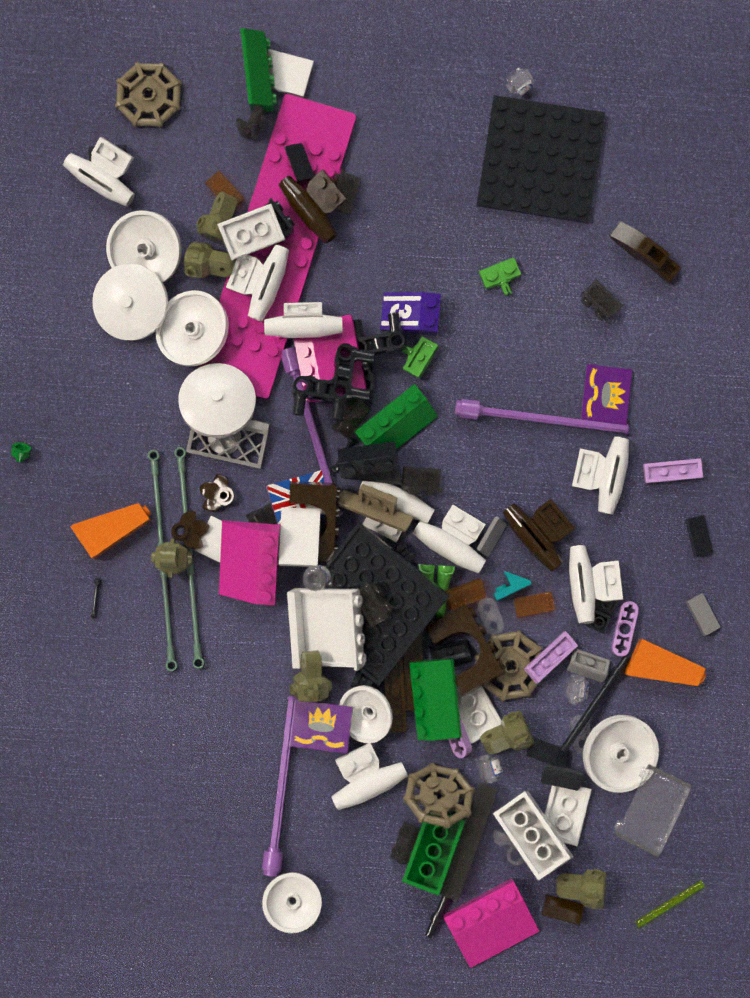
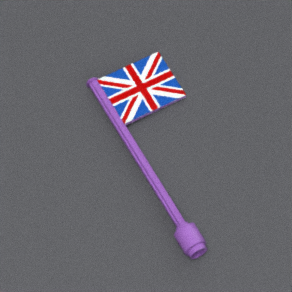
(280, 491)

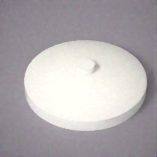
(146, 241)
(130, 302)
(193, 329)
(217, 400)
(618, 752)

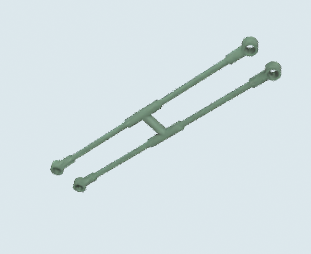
(190, 571)

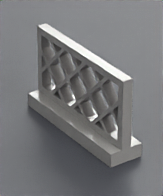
(254, 426)

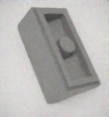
(491, 537)
(702, 614)
(588, 665)

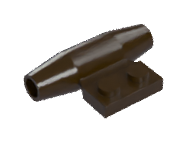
(314, 202)
(540, 531)

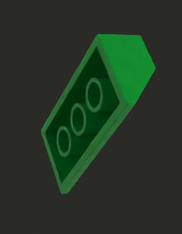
(257, 69)
(398, 420)
(435, 699)
(433, 855)

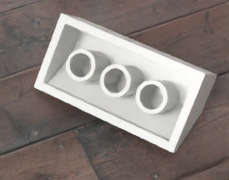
(533, 835)

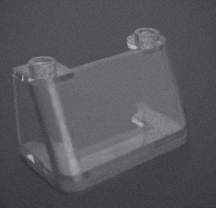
(653, 810)

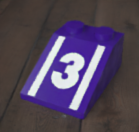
(416, 311)

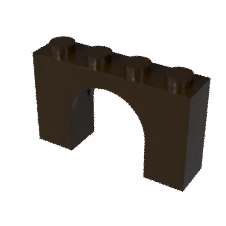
(324, 496)
(463, 622)

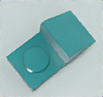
(515, 583)

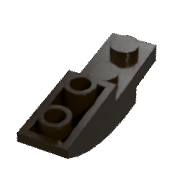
(646, 250)

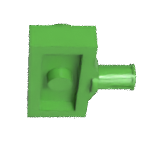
(500, 275)
(419, 357)

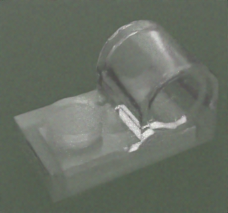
(501, 839)

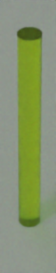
(669, 904)

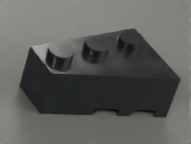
(371, 463)

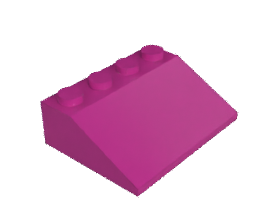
(318, 355)
(249, 561)
(490, 923)

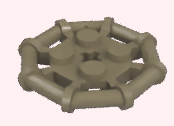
(148, 105)
(521, 660)
(444, 786)

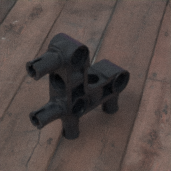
(380, 344)
(325, 389)

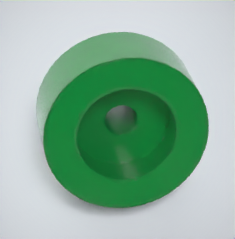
(20, 451)

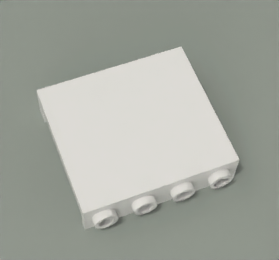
(327, 623)

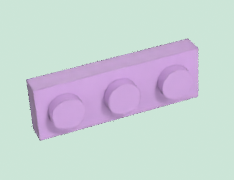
(672, 471)
(550, 657)

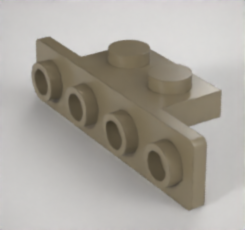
(376, 506)

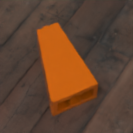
(110, 528)
(659, 664)

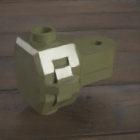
(221, 211)
(202, 260)
(171, 558)
(310, 683)
(512, 733)
(588, 887)

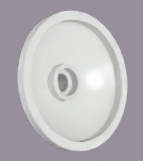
(368, 726)
(288, 916)

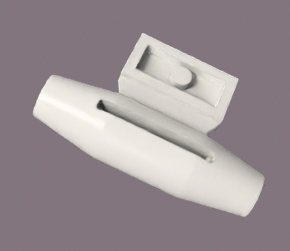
(103, 171)
(260, 280)
(303, 321)
(606, 473)
(406, 504)
(454, 538)
(592, 583)
(365, 777)

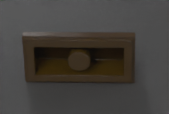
(562, 909)

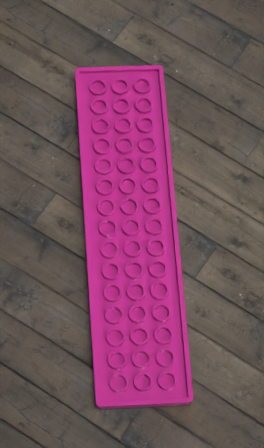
(325, 138)

